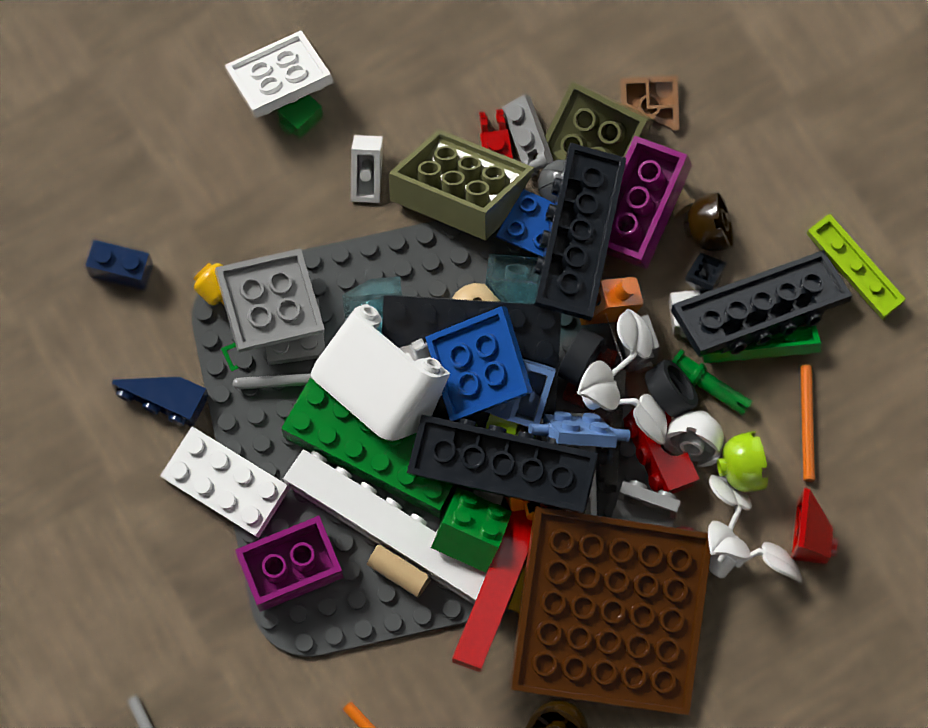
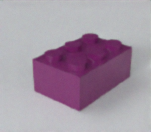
(289, 563)

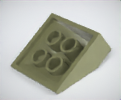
(595, 123)

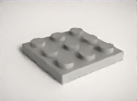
(269, 300)

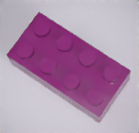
(646, 199)

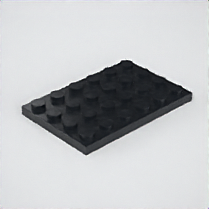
(535, 328)

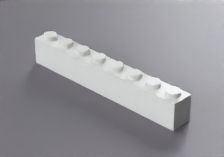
(380, 521)

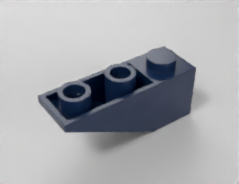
(169, 395)

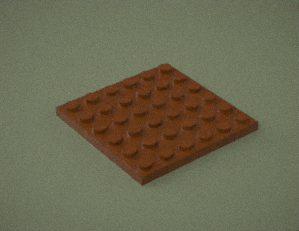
(611, 611)

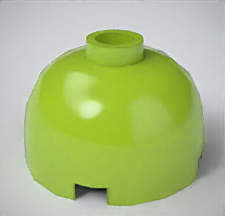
(744, 463)

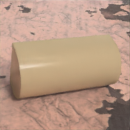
(398, 571)

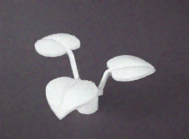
(601, 390)
(730, 550)

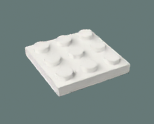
(279, 74)

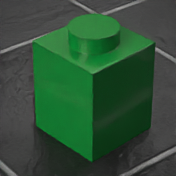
(300, 116)

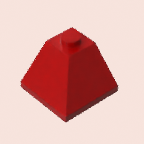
(812, 532)

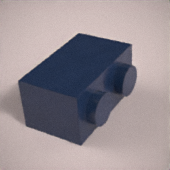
(119, 265)

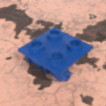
(526, 223)

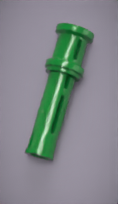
(699, 376)

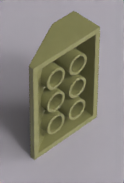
(459, 183)

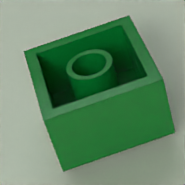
(471, 529)

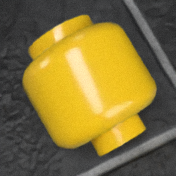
(207, 284)

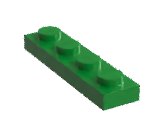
(801, 341)

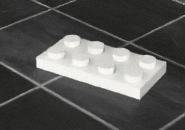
(225, 481)

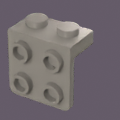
(645, 506)

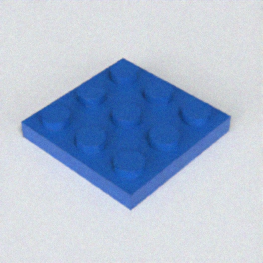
(482, 364)

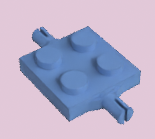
(579, 430)

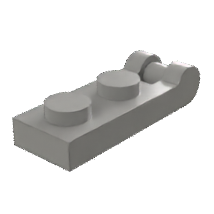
(527, 133)

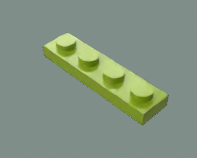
(856, 266)

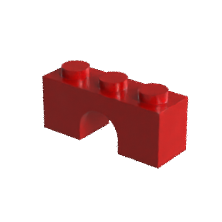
(664, 470)

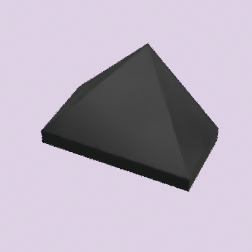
(705, 273)

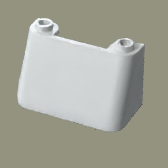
(378, 378)

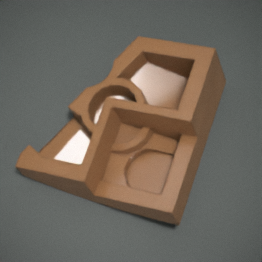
(653, 97)

